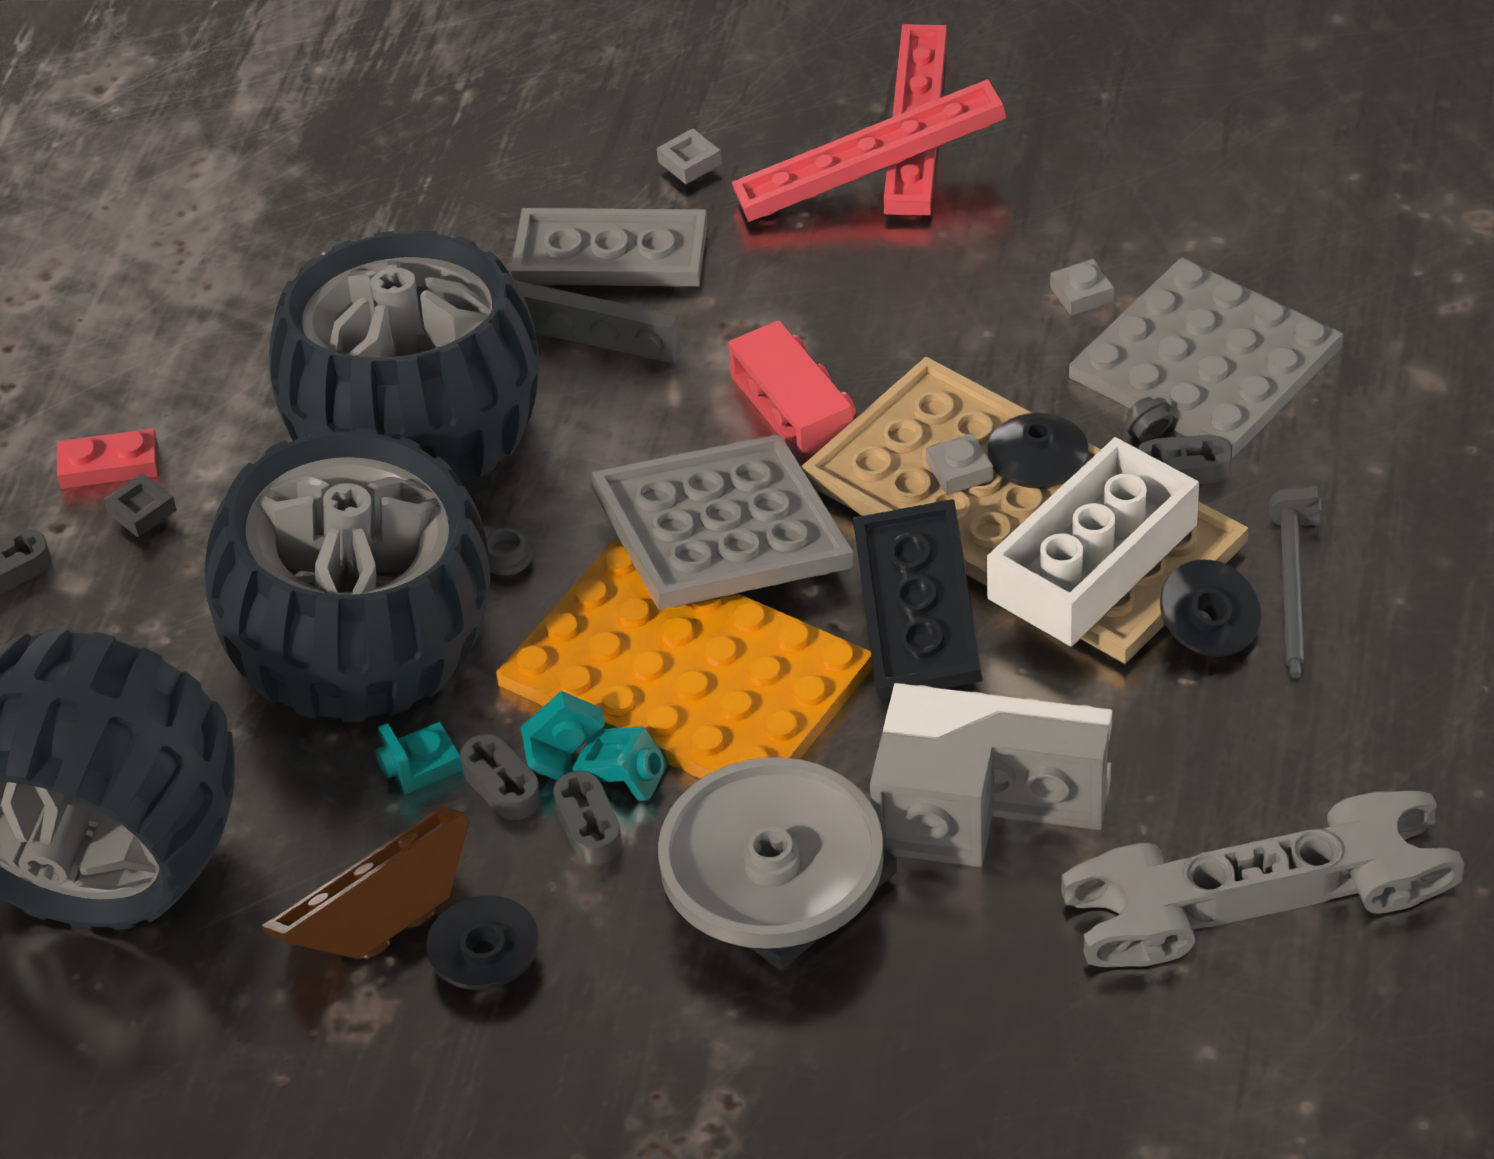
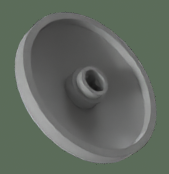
(771, 852)

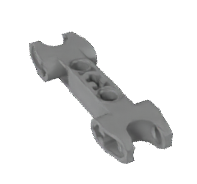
(1165, 901)

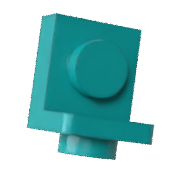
(558, 732)
(624, 756)
(417, 757)

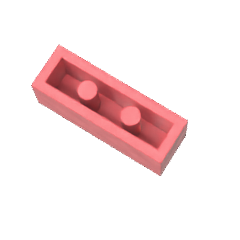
(789, 388)

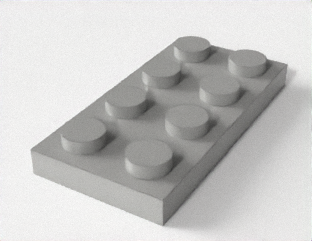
(610, 247)

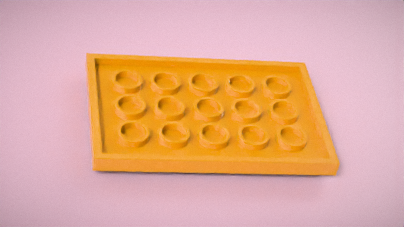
(702, 677)

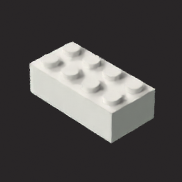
(1092, 541)

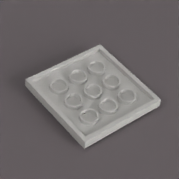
(1210, 352)
(721, 521)

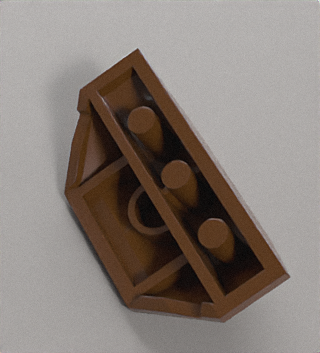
(381, 892)

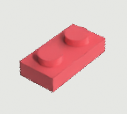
(107, 458)

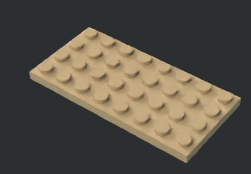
(883, 467)

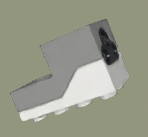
(974, 756)

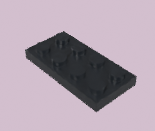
(917, 598)

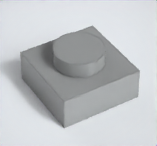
(689, 156)
(1082, 287)
(959, 464)

